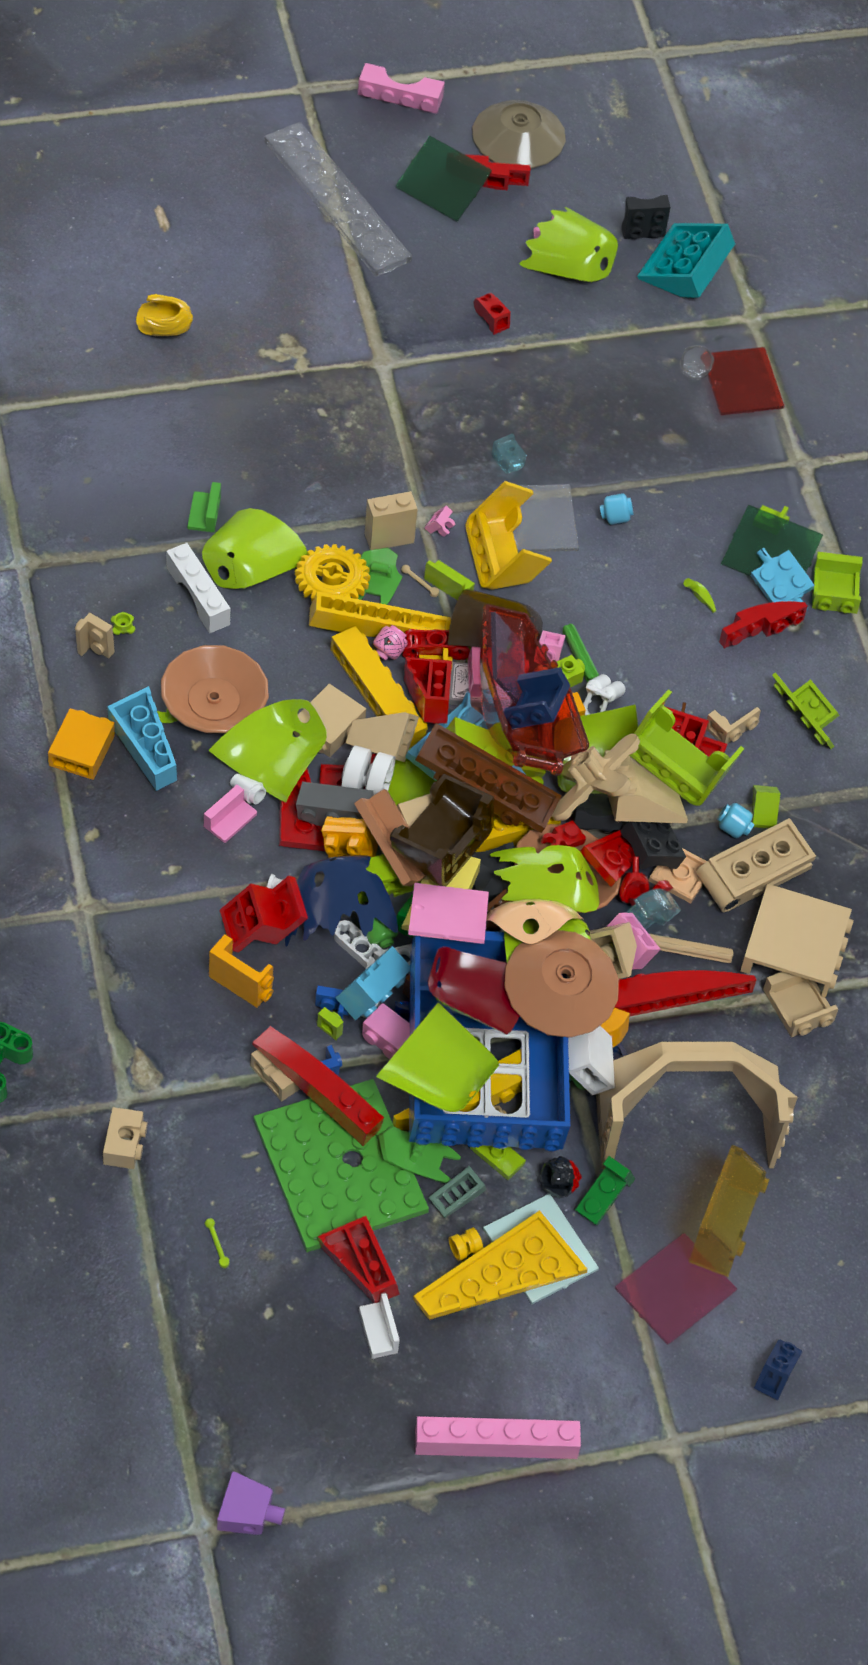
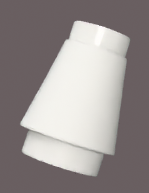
(253, 790)

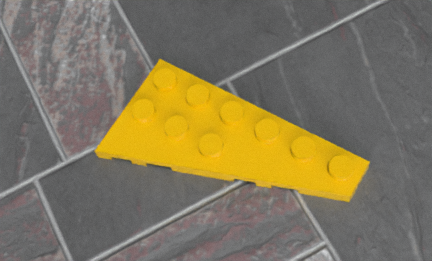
(514, 1263)

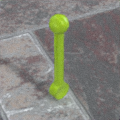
(223, 1261)

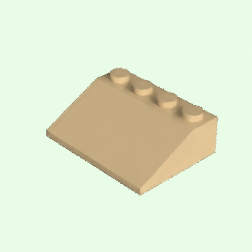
(647, 797)

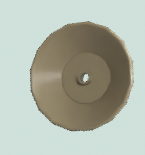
(519, 133)

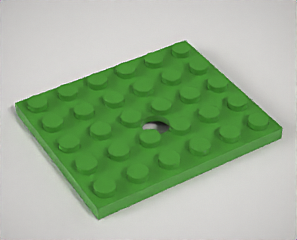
(316, 1183)

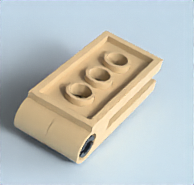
(752, 864)

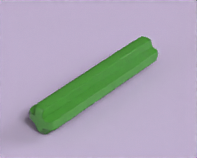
(580, 651)

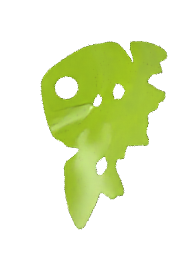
(533, 880)

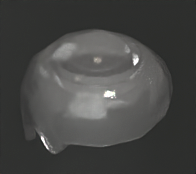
(696, 362)

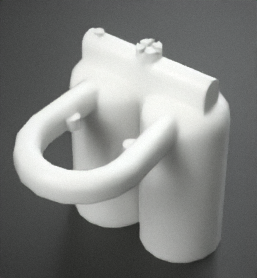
(602, 686)

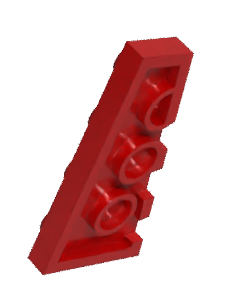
(296, 832)
(610, 856)

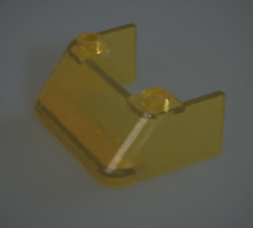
(729, 1212)

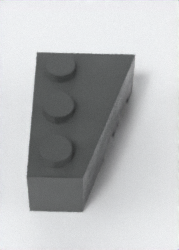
(323, 800)

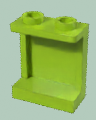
(836, 582)

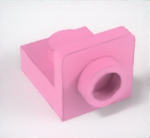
(554, 643)

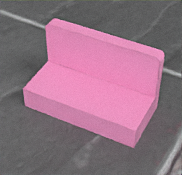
(229, 815)

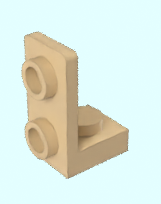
(724, 732)

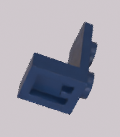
(778, 1369)

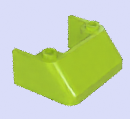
(676, 759)

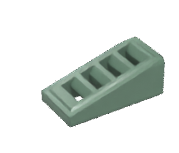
(467, 1174)

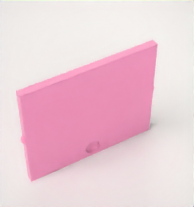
(448, 913)

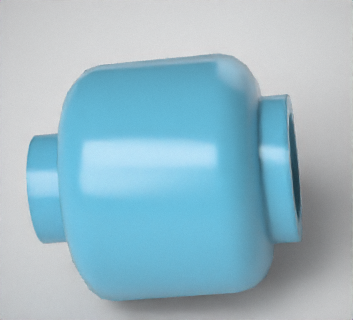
(617, 509)
(735, 820)

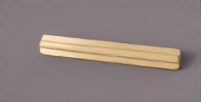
(693, 948)

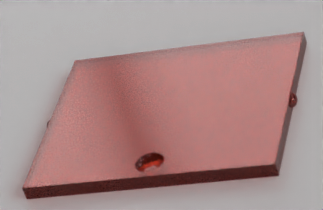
(744, 382)

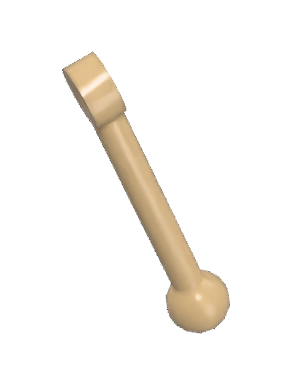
(434, 592)

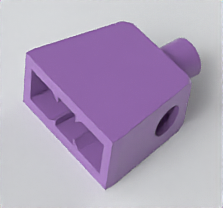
(247, 1507)

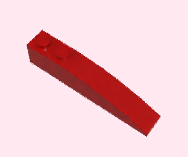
(679, 988)
(321, 1085)

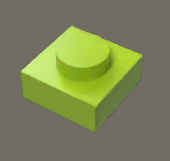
(330, 1023)

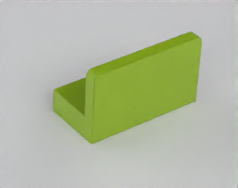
(447, 579)

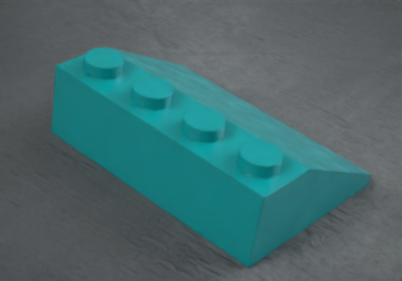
(688, 258)

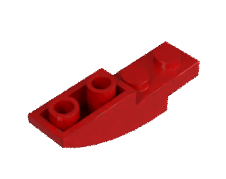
(503, 173)
(767, 617)

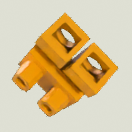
(348, 837)

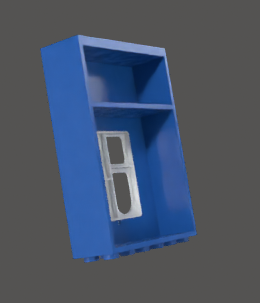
(544, 1069)

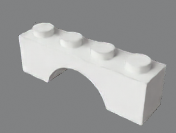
(210, 604)

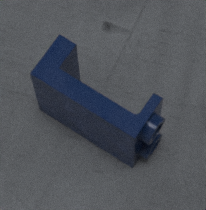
(540, 698)

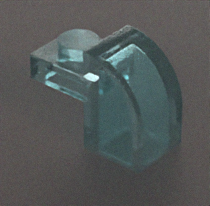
(654, 907)

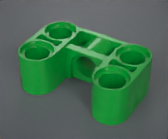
(12, 1040)

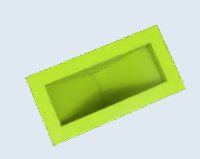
(765, 806)

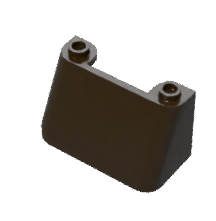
(446, 830)

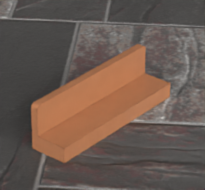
(381, 818)

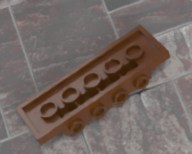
(514, 793)

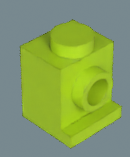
(572, 669)

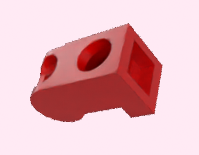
(493, 312)

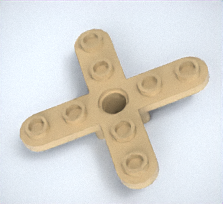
(595, 773)

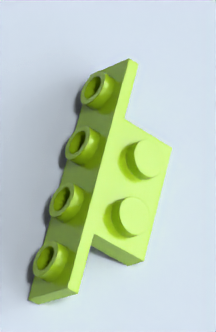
(812, 704)

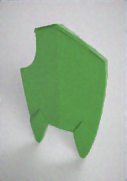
(383, 573)
(413, 1157)

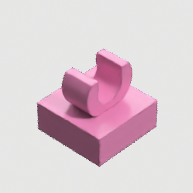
(439, 521)

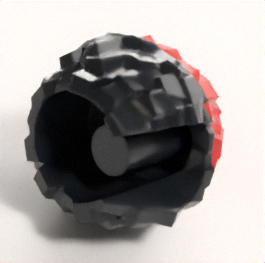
(560, 1177)

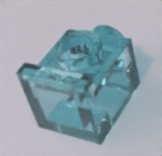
(508, 454)

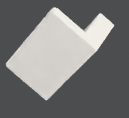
(379, 1328)

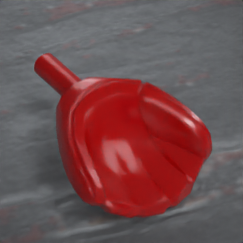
(633, 883)

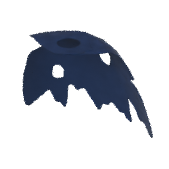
(338, 895)

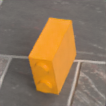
(81, 743)

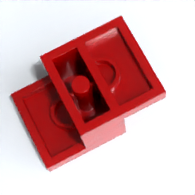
(694, 730)
(264, 913)

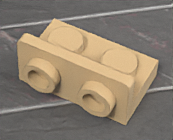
(94, 634)

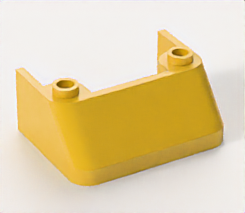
(493, 542)

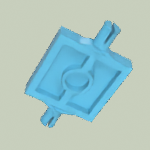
(781, 578)

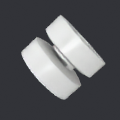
(360, 773)

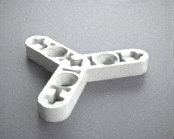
(356, 935)

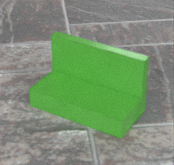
(205, 509)

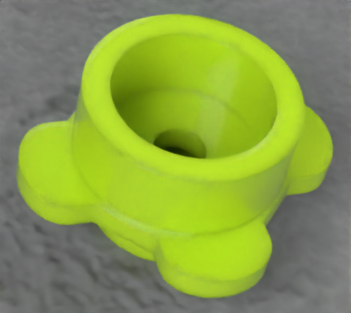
(123, 618)

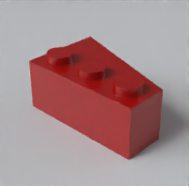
(429, 687)
(360, 1258)

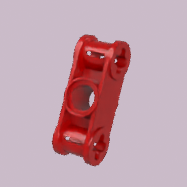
(425, 644)

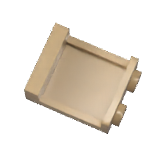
(798, 1003)

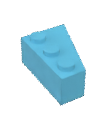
(374, 984)

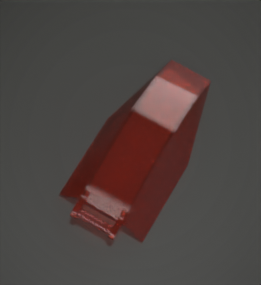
(545, 741)

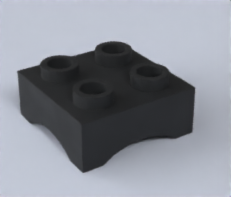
(646, 217)
(596, 814)
(654, 844)
(486, 878)

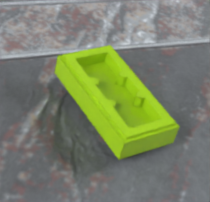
(504, 1160)

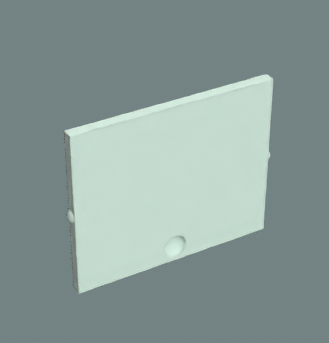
(559, 1222)

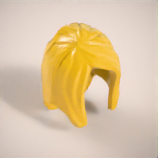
(164, 316)

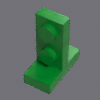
(605, 1191)

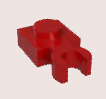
(566, 835)

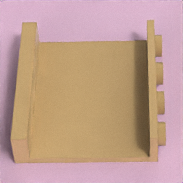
(799, 936)

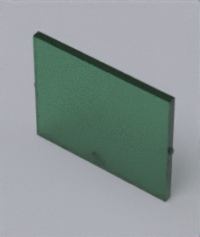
(443, 178)
(777, 535)

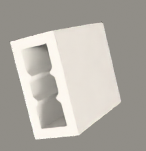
(592, 1060)

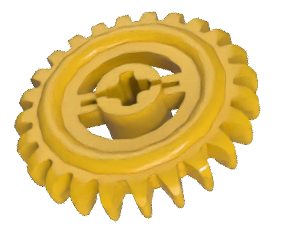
(332, 572)

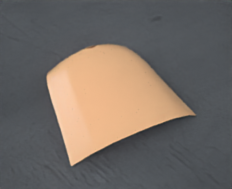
(549, 915)

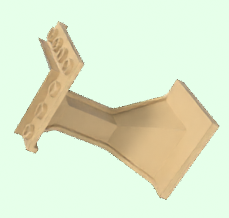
(642, 1069)

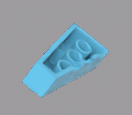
(144, 736)

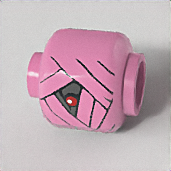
(390, 642)

